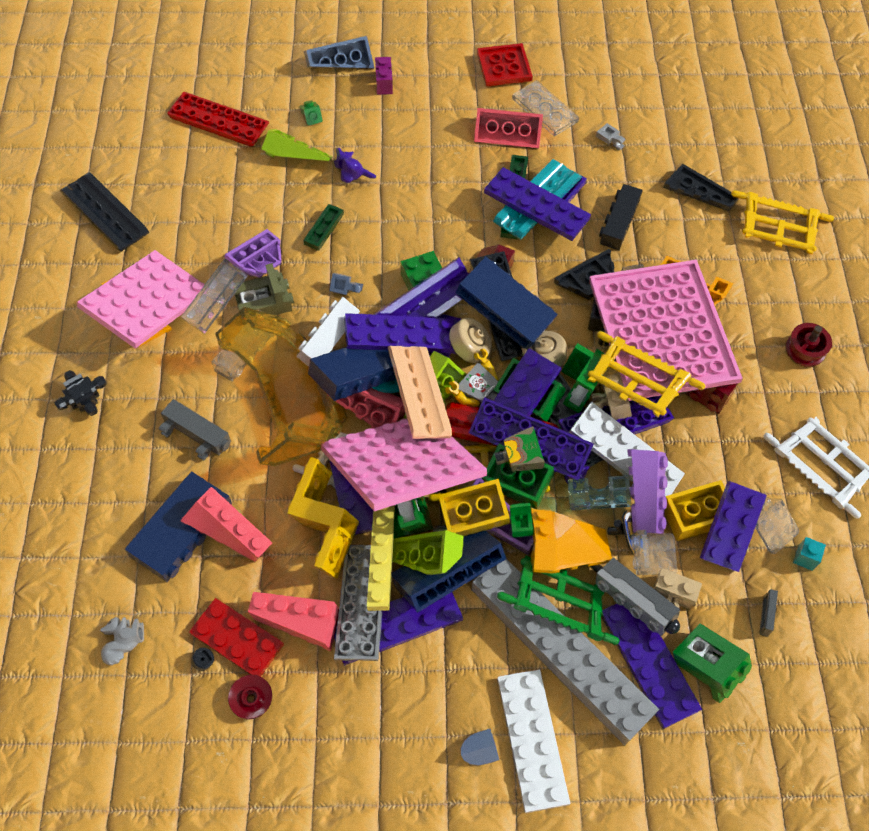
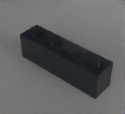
(621, 216)

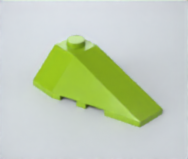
(283, 145)
(445, 372)
(428, 552)

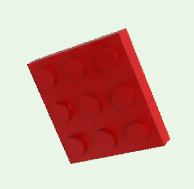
(504, 64)

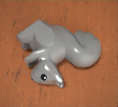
(125, 639)

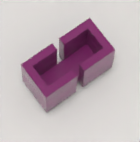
(383, 75)

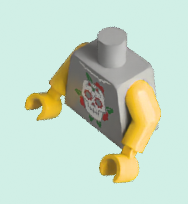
(476, 384)

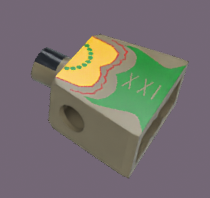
(521, 451)

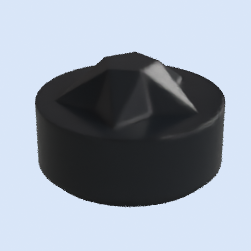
(202, 659)

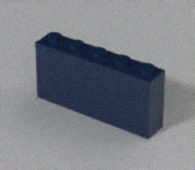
(506, 303)
(351, 371)
(164, 539)
(479, 554)

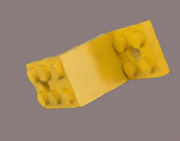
(333, 520)

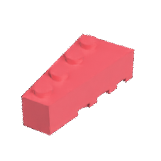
(298, 616)

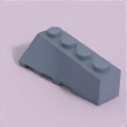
(345, 54)

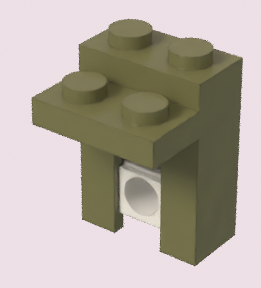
(256, 293)

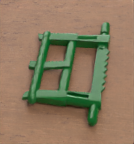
(523, 603)

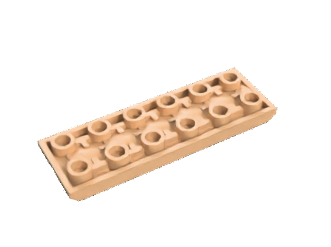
(420, 392)

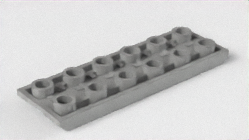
(357, 627)

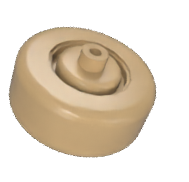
(468, 338)
(551, 346)

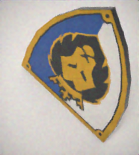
(624, 528)

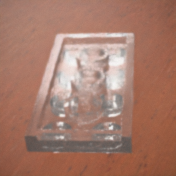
(539, 100)

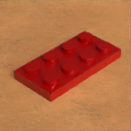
(236, 638)

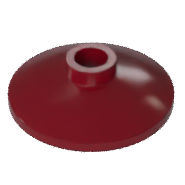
(245, 687)

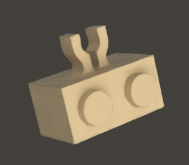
(618, 407)
(677, 588)

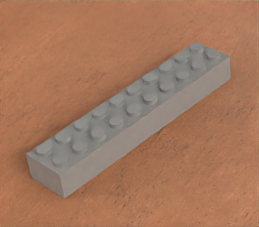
(568, 656)

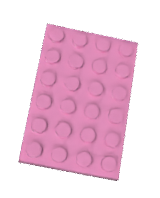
(142, 298)

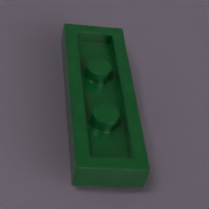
(323, 227)

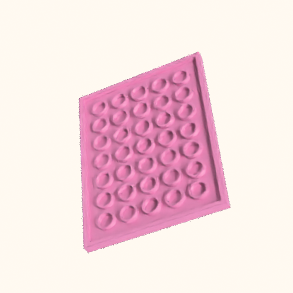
(670, 318)

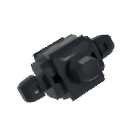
(80, 392)

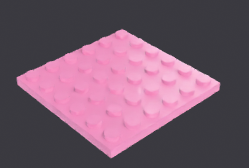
(395, 468)

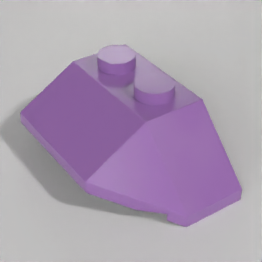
(256, 253)

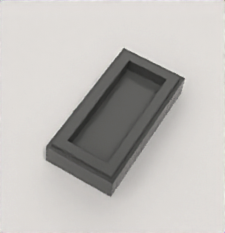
(768, 613)

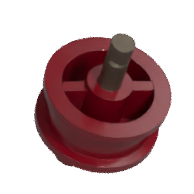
(808, 344)

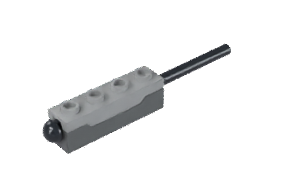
(637, 597)

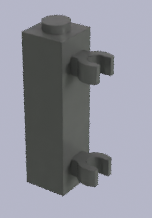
(196, 427)

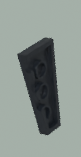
(696, 186)

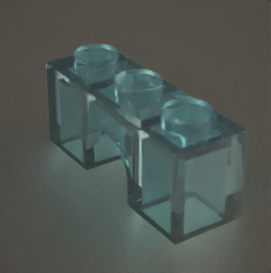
(585, 497)

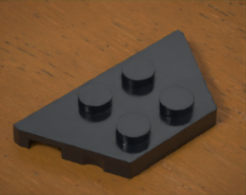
(578, 278)

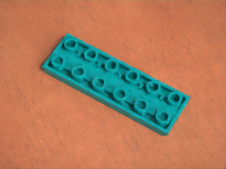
(553, 178)

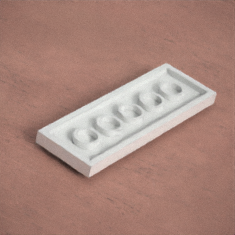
(612, 442)
(533, 741)

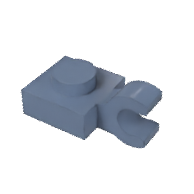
(342, 284)

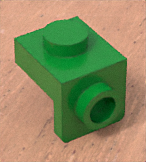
(312, 112)
(521, 520)

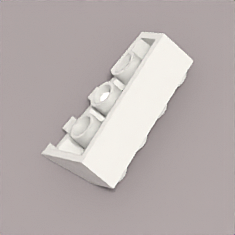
(328, 333)

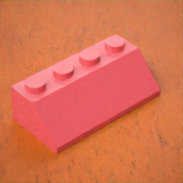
(508, 128)

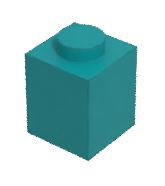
(809, 553)

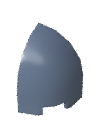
(479, 748)

